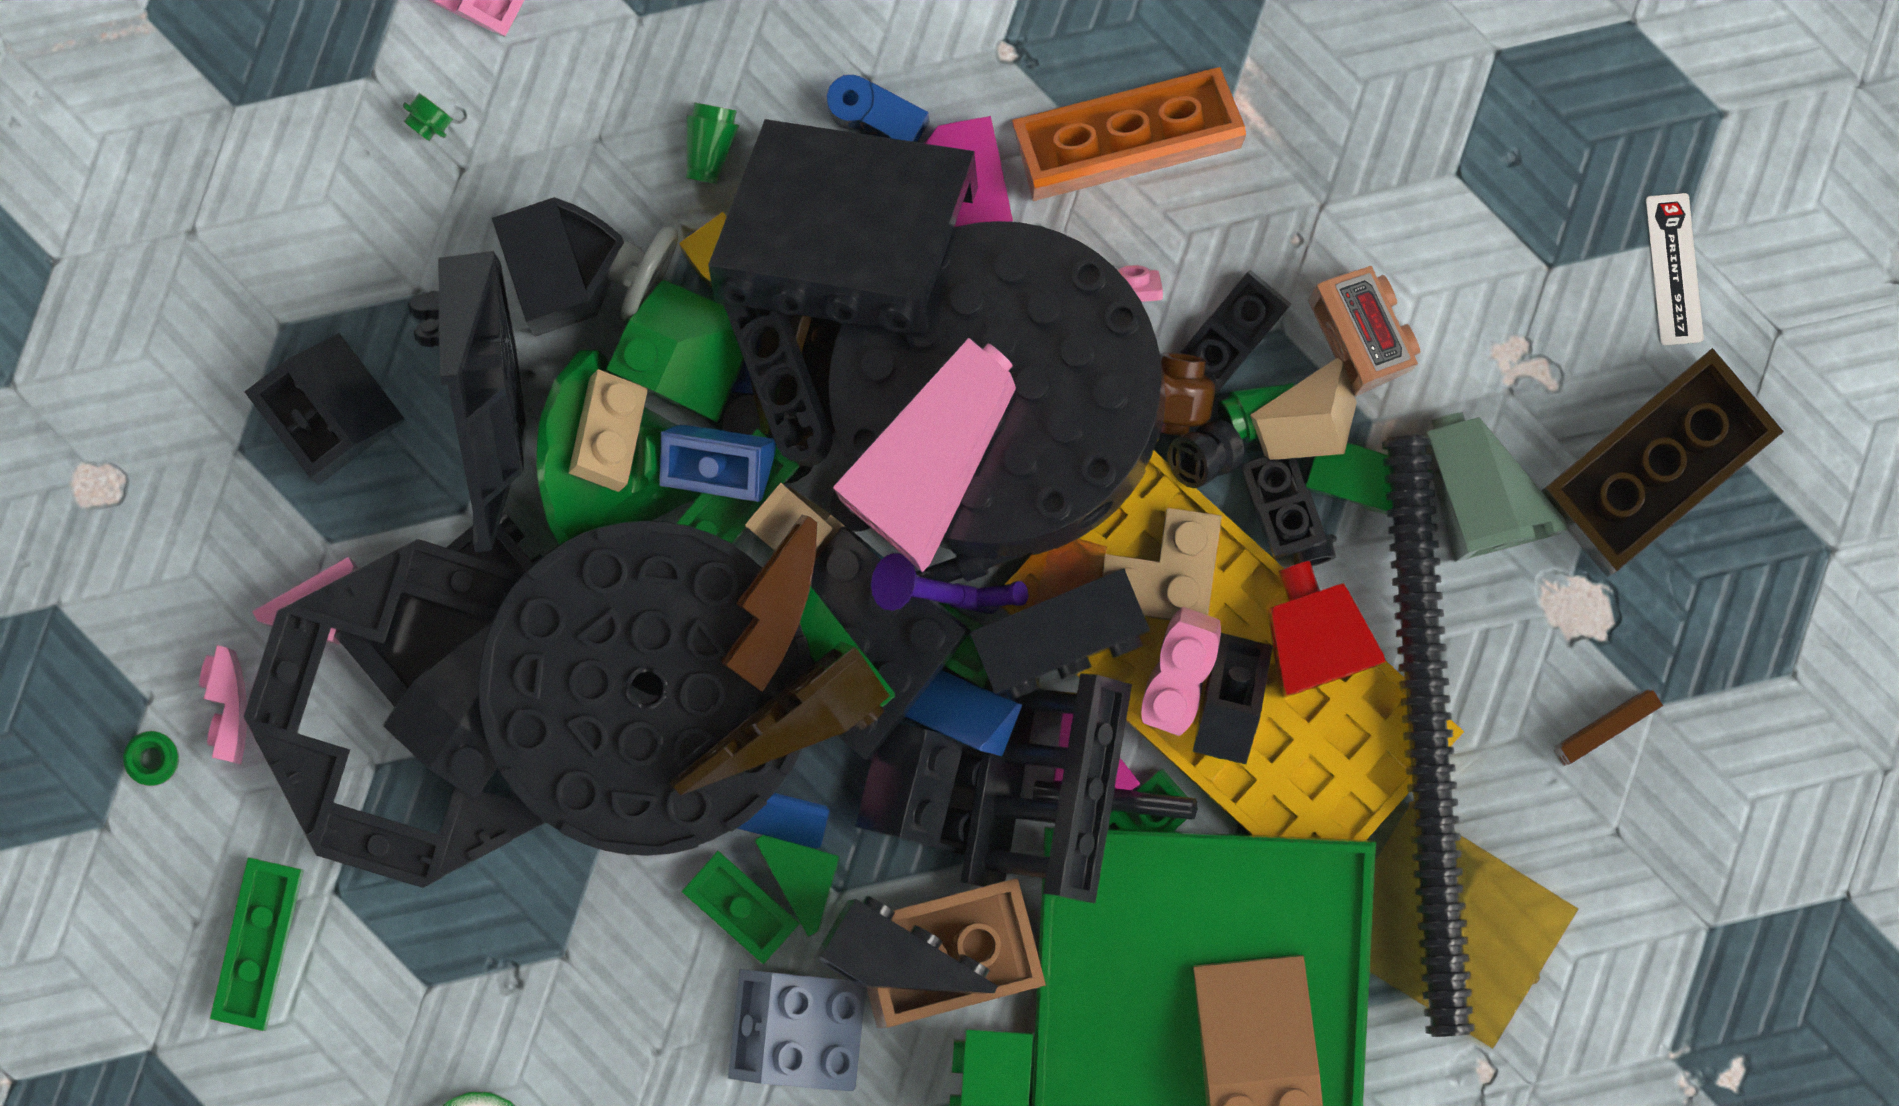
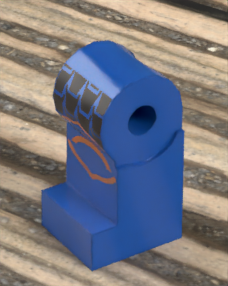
(864, 105)

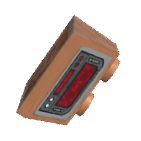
(1363, 328)

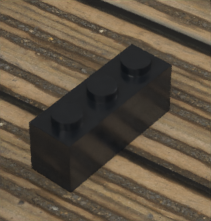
(1061, 635)

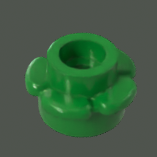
(426, 117)

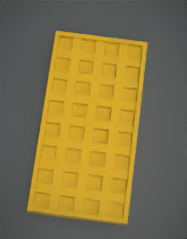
(1320, 758)

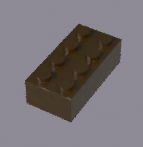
(1661, 462)

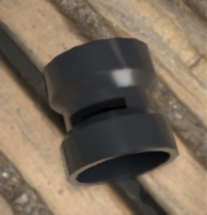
(1199, 459)

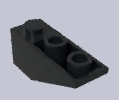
(882, 954)

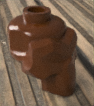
(1187, 393)

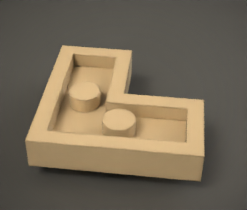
(1183, 570)

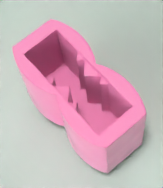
(1184, 663)

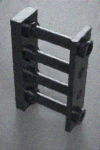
(1084, 797)

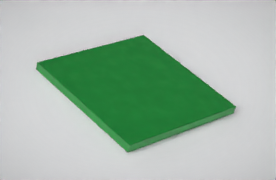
(1120, 971)

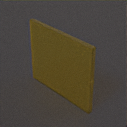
(1508, 929)

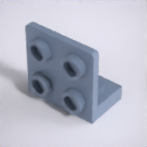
(796, 1031)

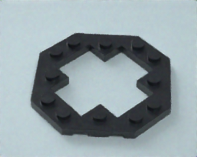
(312, 769)

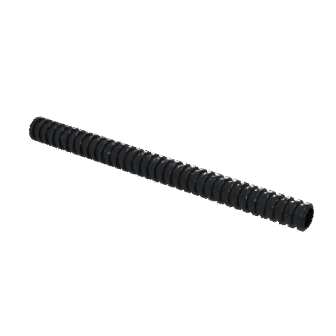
(1428, 736)

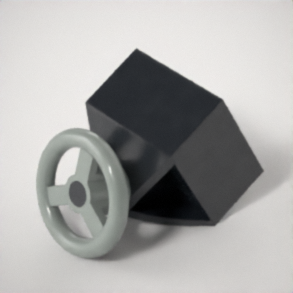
(568, 258)

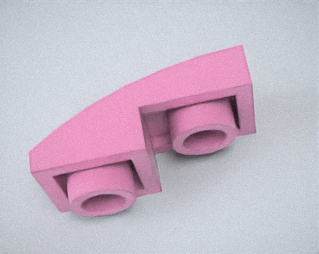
(225, 685)

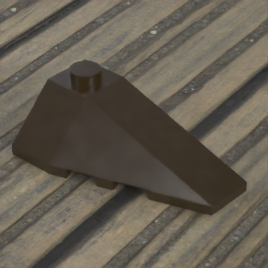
(815, 706)

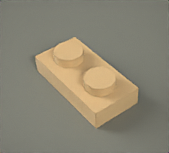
(608, 430)

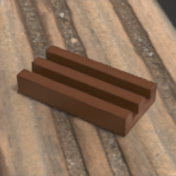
(1607, 727)

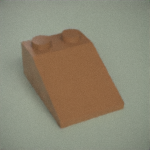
(980, 923)
(1257, 1033)

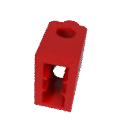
(1318, 633)

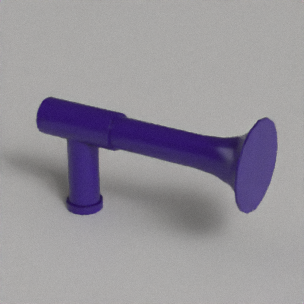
(896, 582)

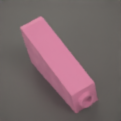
(927, 456)

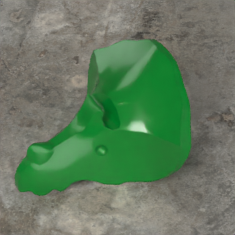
(578, 504)

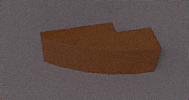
(776, 603)

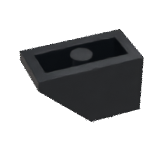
(1233, 699)

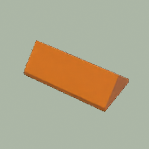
(1128, 133)

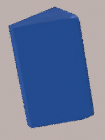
(716, 461)
(966, 713)
(790, 821)

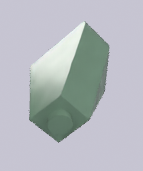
(1485, 491)

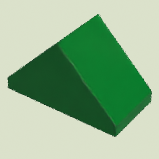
(803, 876)

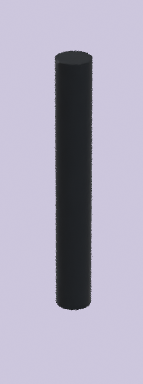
(1131, 801)

